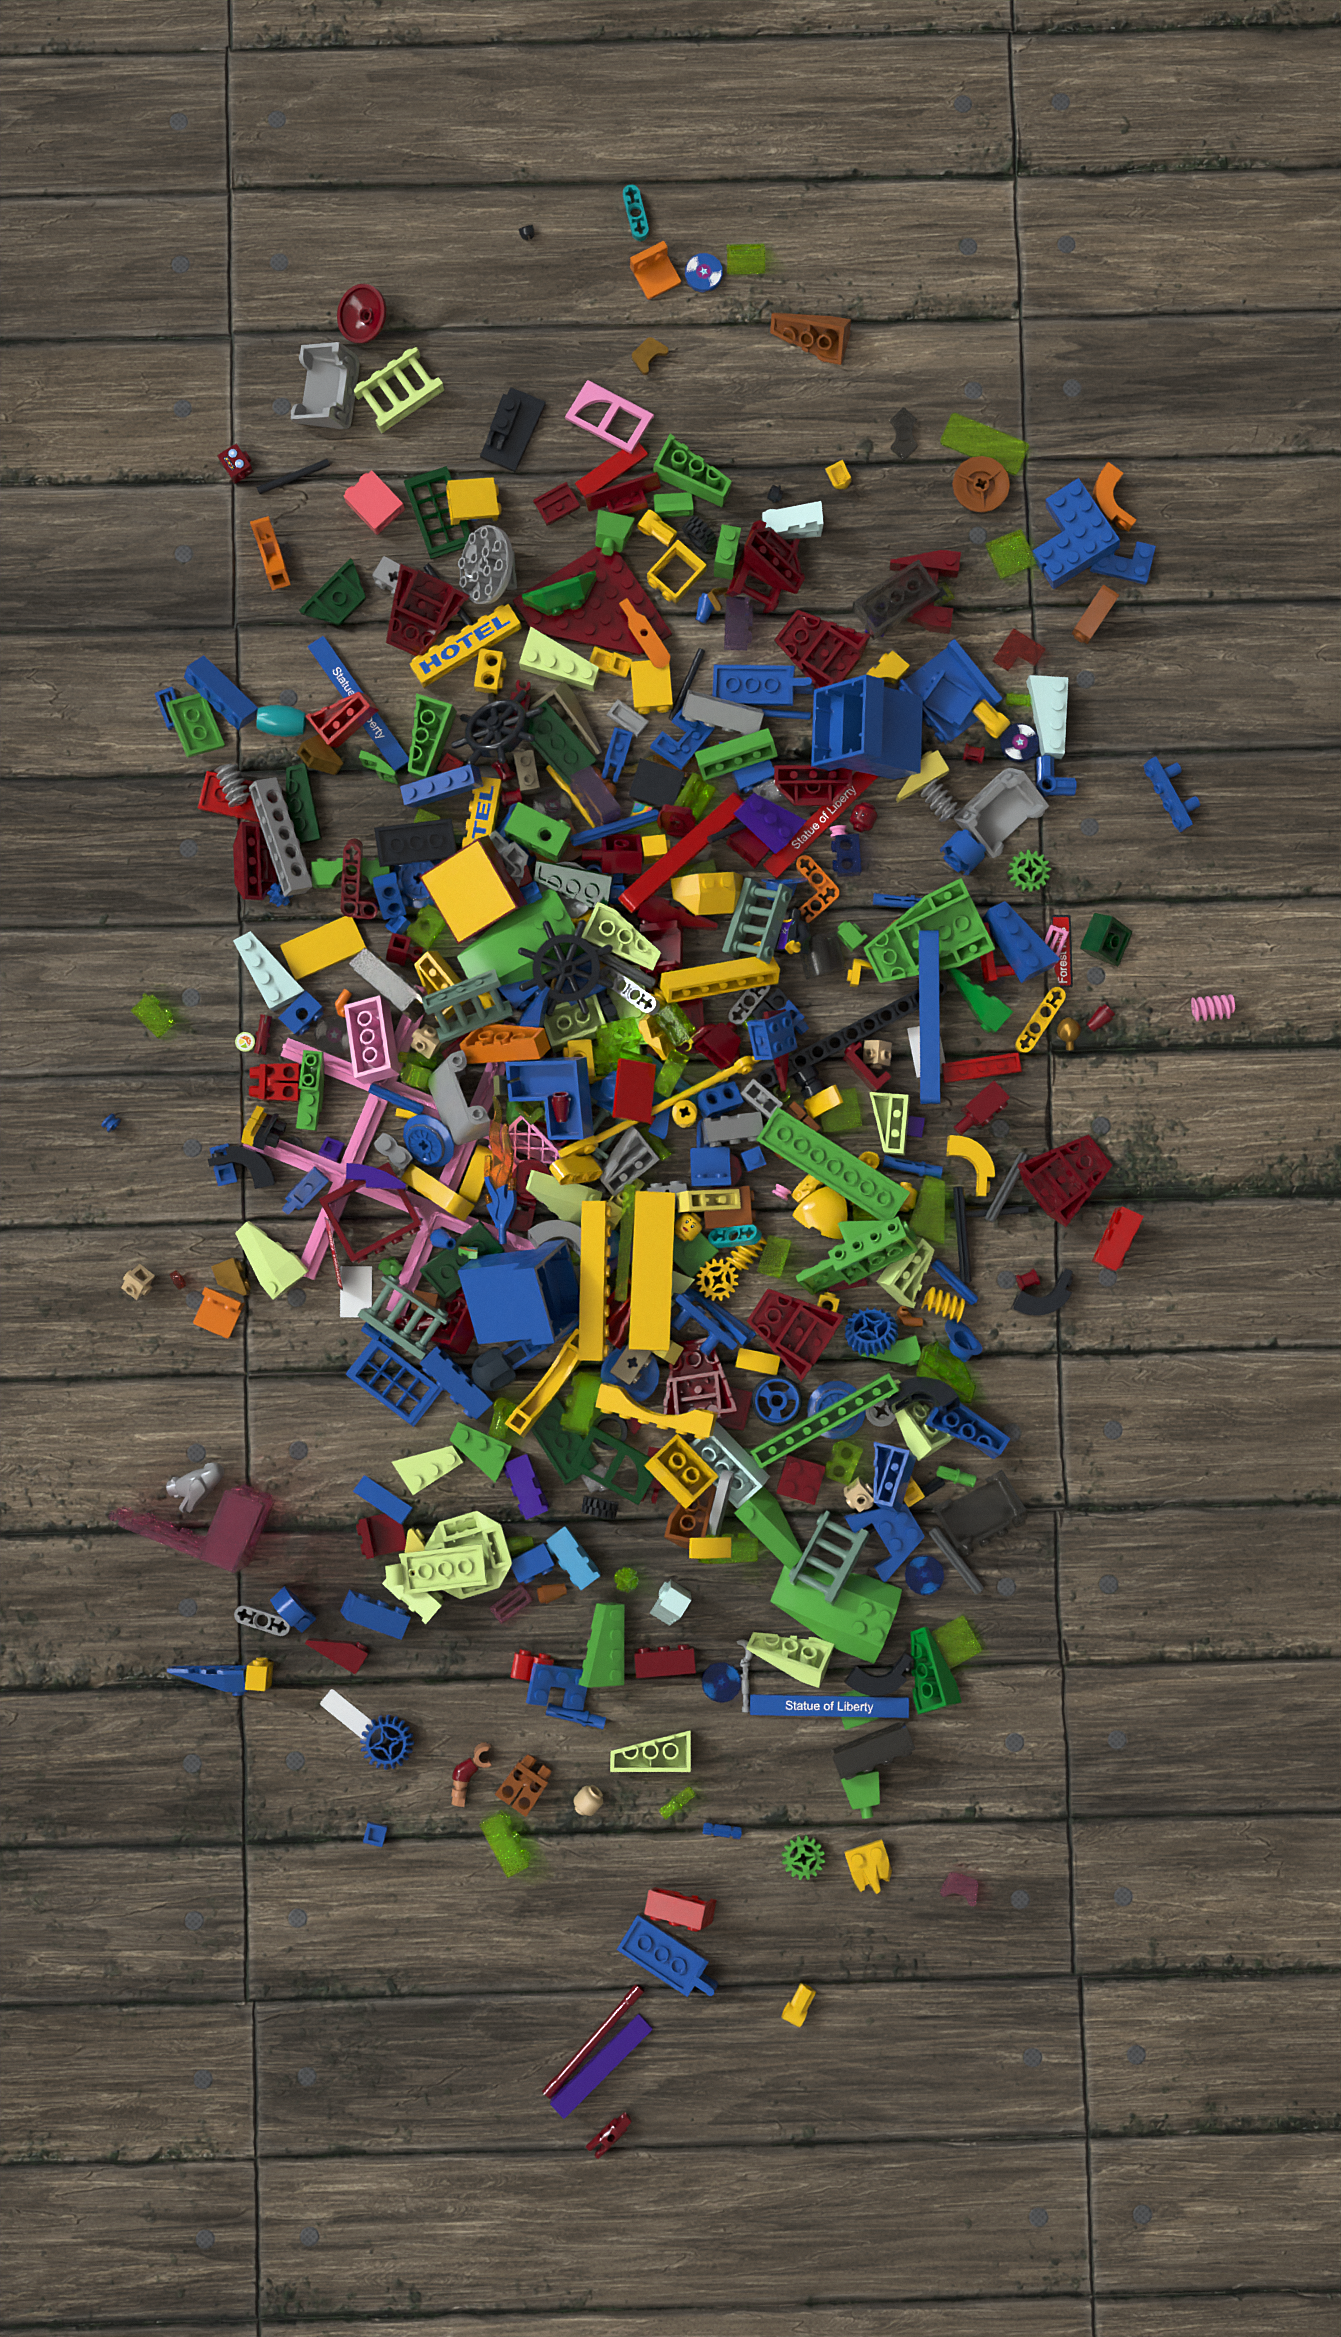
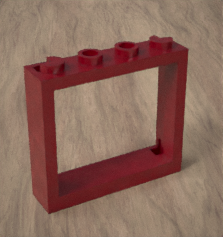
(378, 1246)

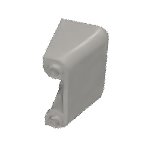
(328, 386)
(1001, 809)
(462, 1122)

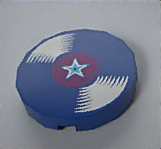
(703, 272)

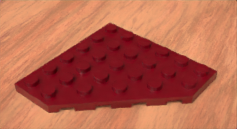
(601, 618)

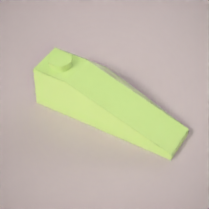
(561, 1199)
(919, 1437)
(799, 1658)

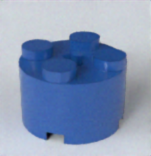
(963, 852)

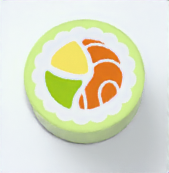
(245, 1042)

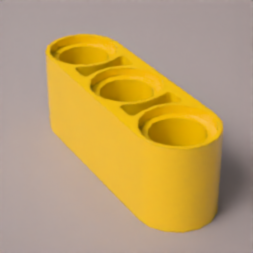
(575, 1170)
(474, 1178)

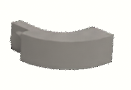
(556, 1230)

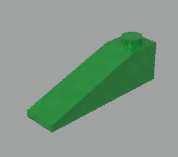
(987, 1010)
(934, 1682)

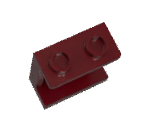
(669, 941)
(862, 1070)

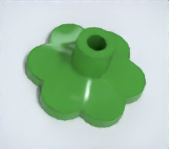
(390, 1266)

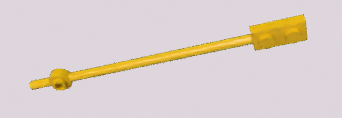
(589, 1144)

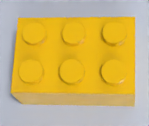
(681, 1471)

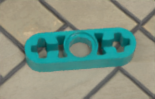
(637, 205)
(741, 1240)

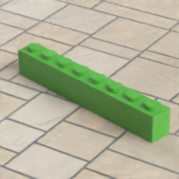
(824, 1420)

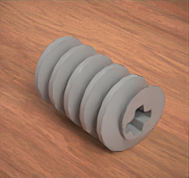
(232, 784)
(939, 800)

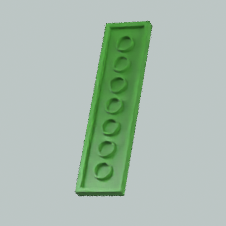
(832, 1165)

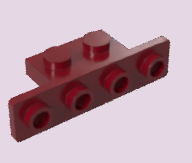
(625, 496)

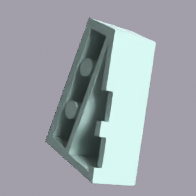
(796, 521)

